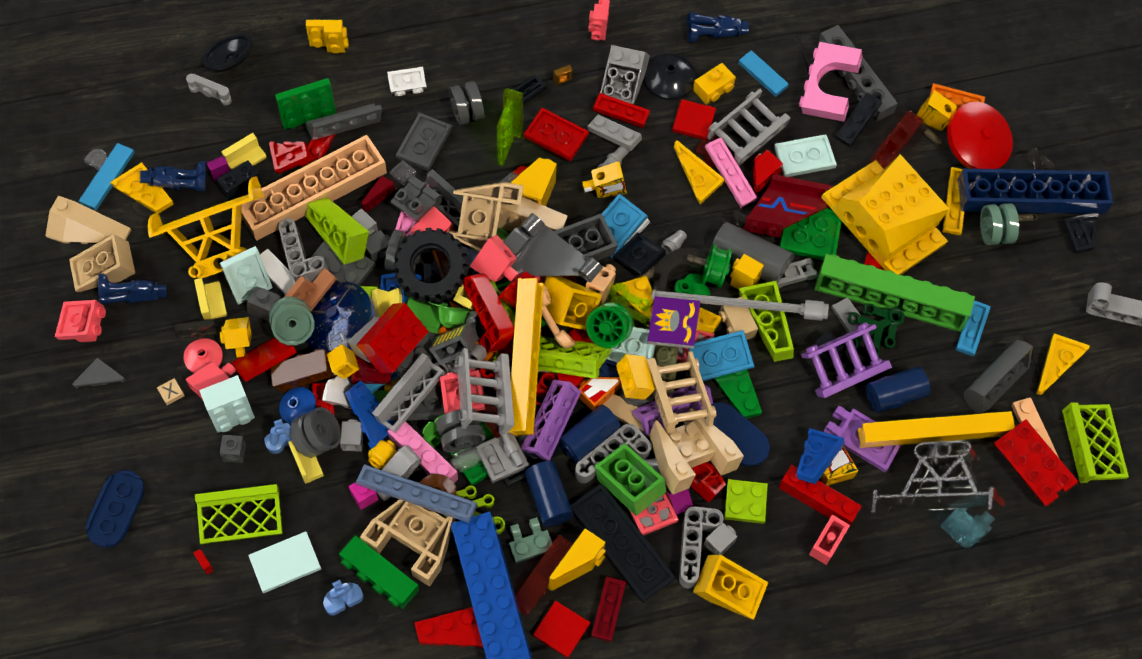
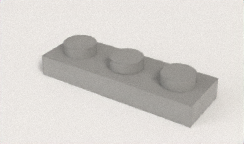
(614, 132)

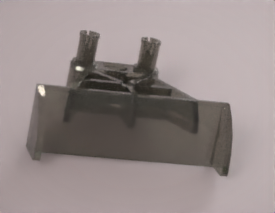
(962, 458)

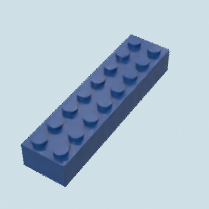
(491, 588)

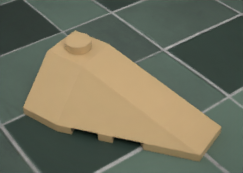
(77, 223)

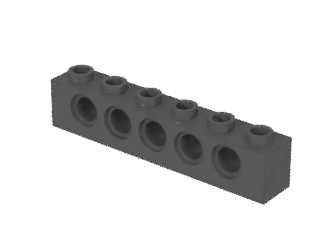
(864, 77)

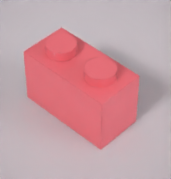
(829, 539)

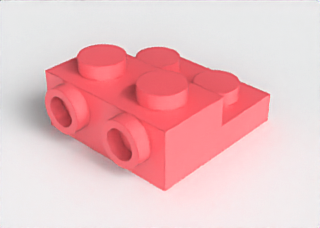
(599, 19)
(80, 320)
(450, 391)

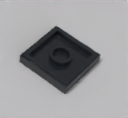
(639, 254)

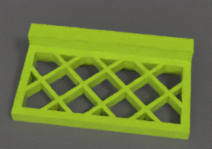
(573, 362)
(1079, 442)
(233, 497)

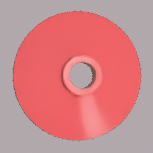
(212, 354)

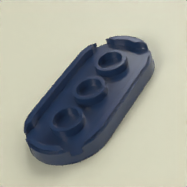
(745, 435)
(115, 509)

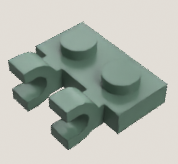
(529, 546)

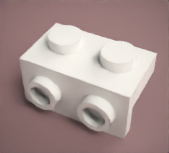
(407, 80)

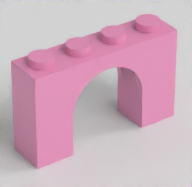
(828, 58)

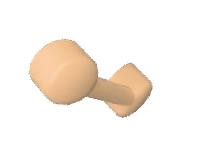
(560, 336)

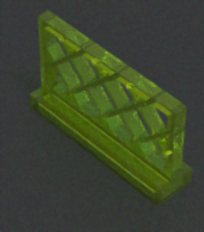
(510, 122)

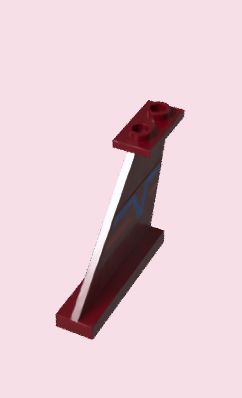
(785, 204)

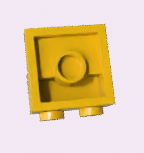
(327, 34)

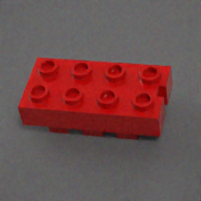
(1035, 463)

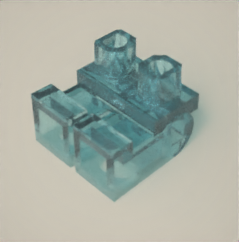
(965, 529)

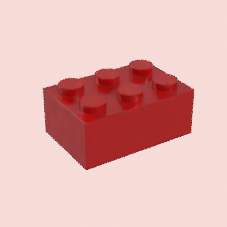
(392, 338)

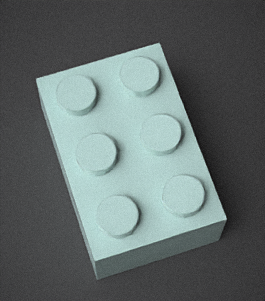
(227, 404)

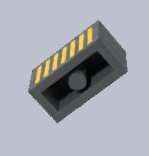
(451, 343)

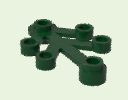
(887, 314)

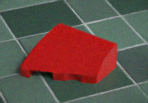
(707, 481)

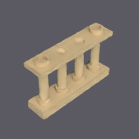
(666, 403)

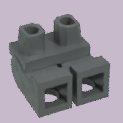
(416, 199)

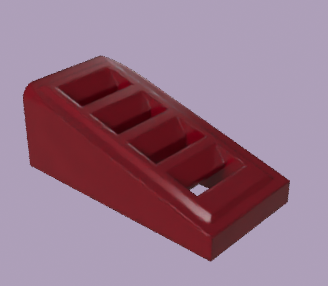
(379, 192)

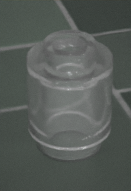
(466, 459)

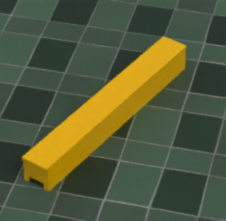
(526, 355)
(935, 429)

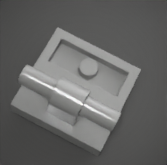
(502, 457)

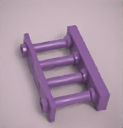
(860, 372)

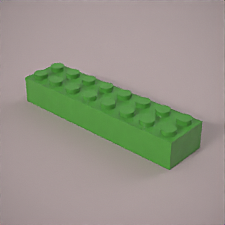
(888, 290)

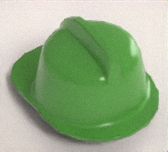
(452, 316)

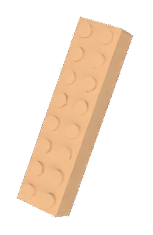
(326, 177)

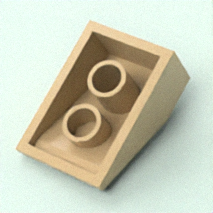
(109, 257)

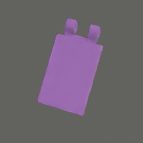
(848, 429)

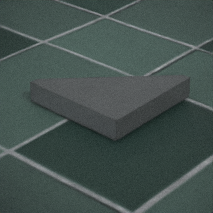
(97, 374)

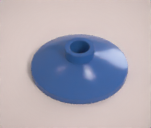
(305, 403)

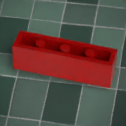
(819, 497)

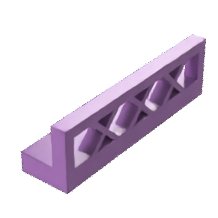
(554, 419)
(648, 419)

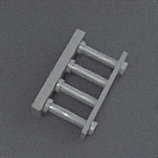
(753, 144)
(501, 384)

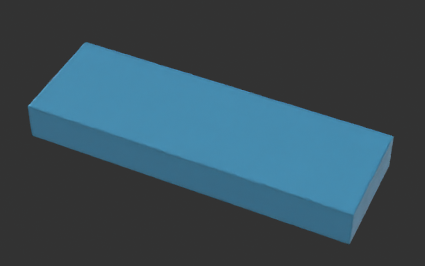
(763, 73)
(973, 329)

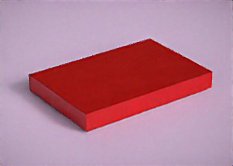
(556, 134)
(262, 358)

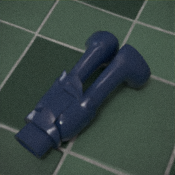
(724, 26)
(169, 177)
(130, 291)

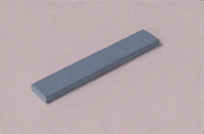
(416, 493)

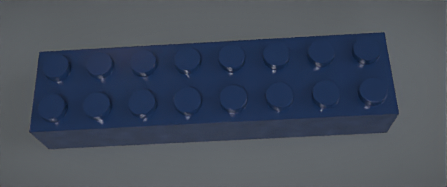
(1036, 190)

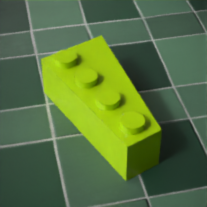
(338, 229)
(771, 324)

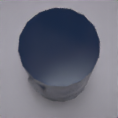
(898, 389)
(589, 433)
(548, 493)

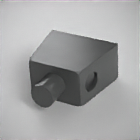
(261, 303)

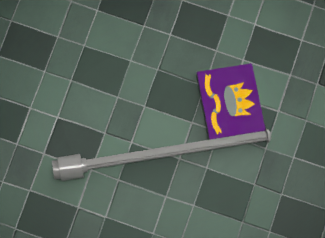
(676, 314)

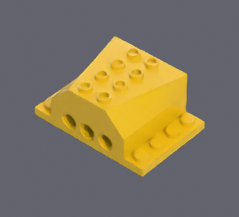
(890, 213)

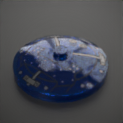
(340, 316)

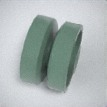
(999, 224)
(290, 331)

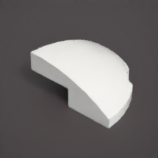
(335, 391)

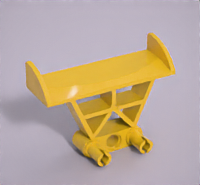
(209, 266)

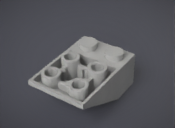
(624, 73)

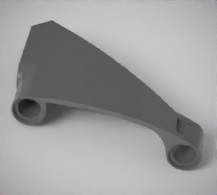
(547, 254)

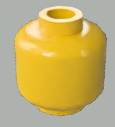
(381, 454)

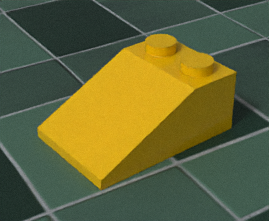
(579, 560)
(730, 586)

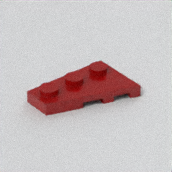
(450, 629)

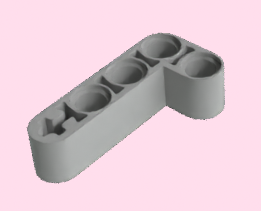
(295, 253)
(1114, 307)
(603, 450)
(694, 547)

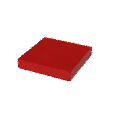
(693, 119)
(561, 629)

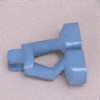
(278, 437)
(342, 594)

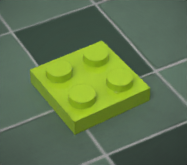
(746, 501)

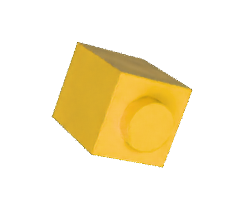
(342, 361)

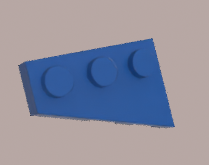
(363, 405)
(818, 454)

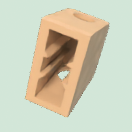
(603, 282)

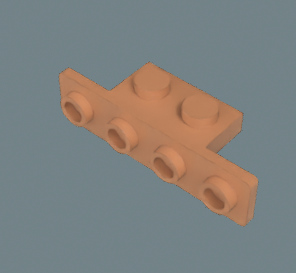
(312, 291)

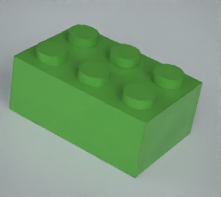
(630, 479)

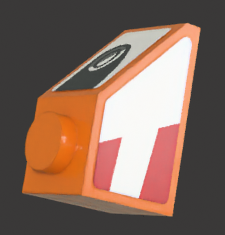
(598, 390)

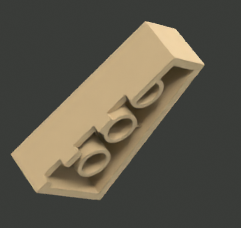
(514, 215)

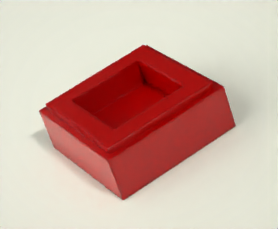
(203, 561)

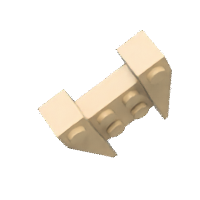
(482, 210)
(690, 447)
(417, 529)

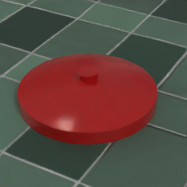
(979, 136)

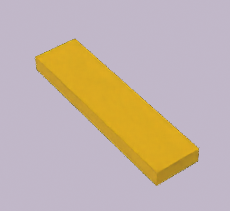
(954, 217)

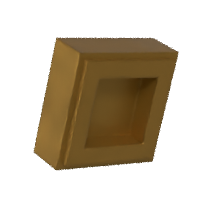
(562, 75)

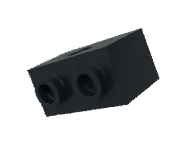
(235, 182)

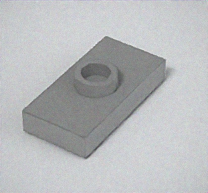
(842, 311)

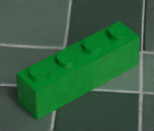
(379, 572)

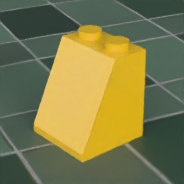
(538, 180)
(570, 302)

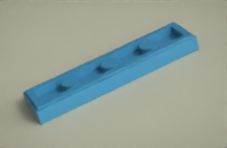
(108, 172)

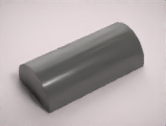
(774, 258)
(999, 377)

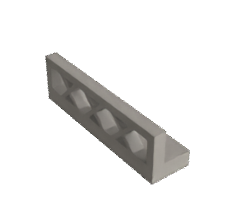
(404, 391)

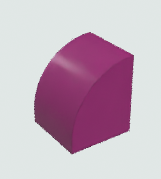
(218, 167)
(680, 501)

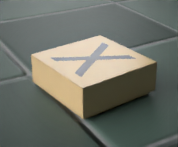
(170, 391)

